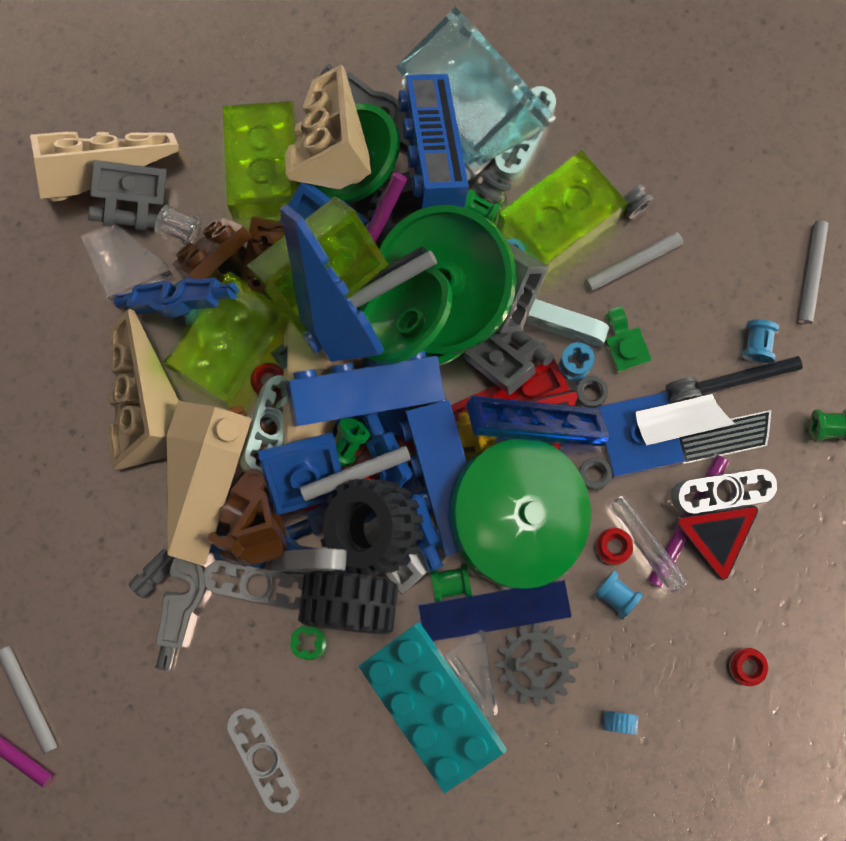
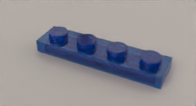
(536, 421)
(495, 611)

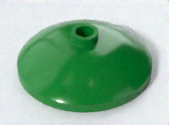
(383, 148)
(409, 316)

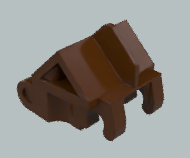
(255, 529)

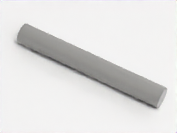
(634, 261)
(813, 272)
(393, 279)
(355, 472)
(27, 701)

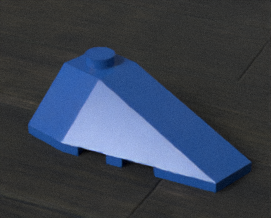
(323, 308)

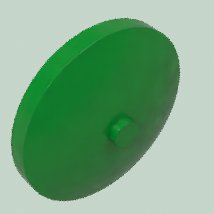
(474, 261)
(520, 513)

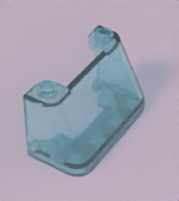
(488, 95)

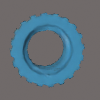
(620, 722)

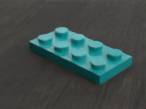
(432, 708)

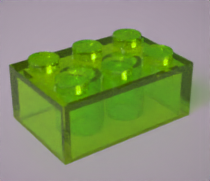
(255, 158)
(563, 211)
(344, 241)
(225, 342)

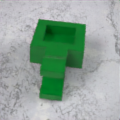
(626, 346)

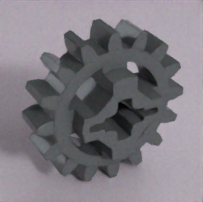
(537, 646)

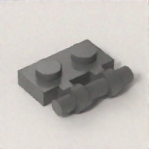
(126, 183)
(503, 363)

